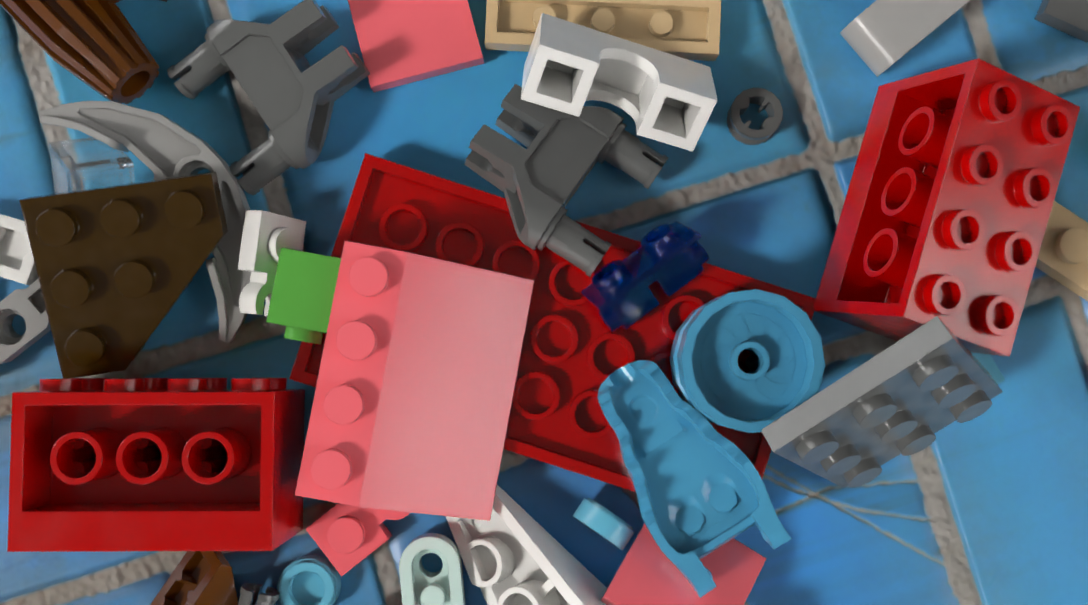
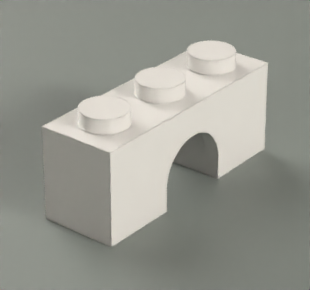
(659, 90)

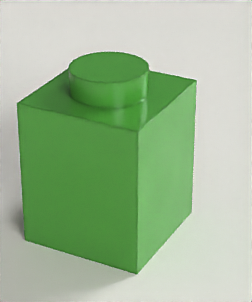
(303, 294)

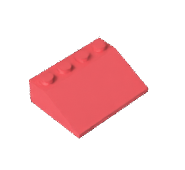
(414, 384)

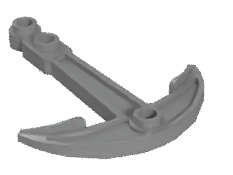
(169, 153)

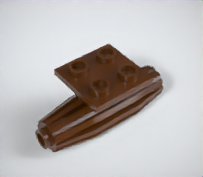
(89, 42)

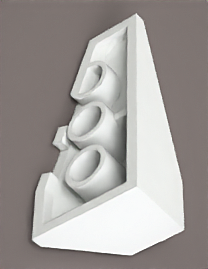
(520, 561)

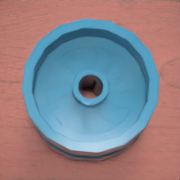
(783, 360)

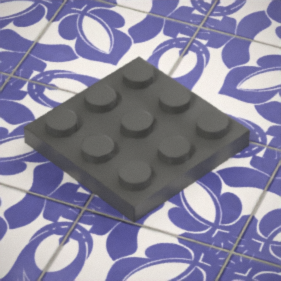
(885, 407)

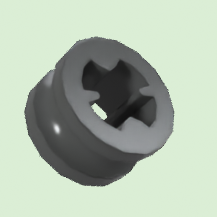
(766, 101)

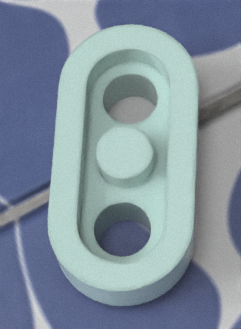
(427, 587)

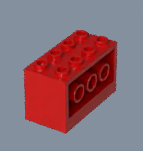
(948, 206)
(155, 465)

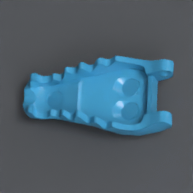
(687, 477)

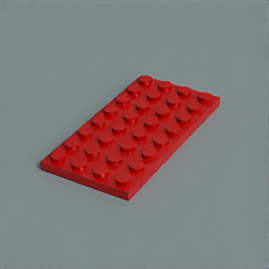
(565, 340)

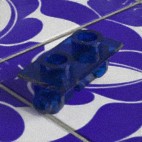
(666, 256)

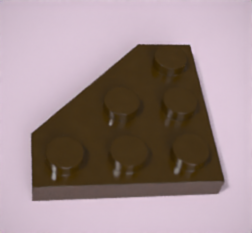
(119, 262)

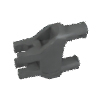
(280, 83)
(553, 167)

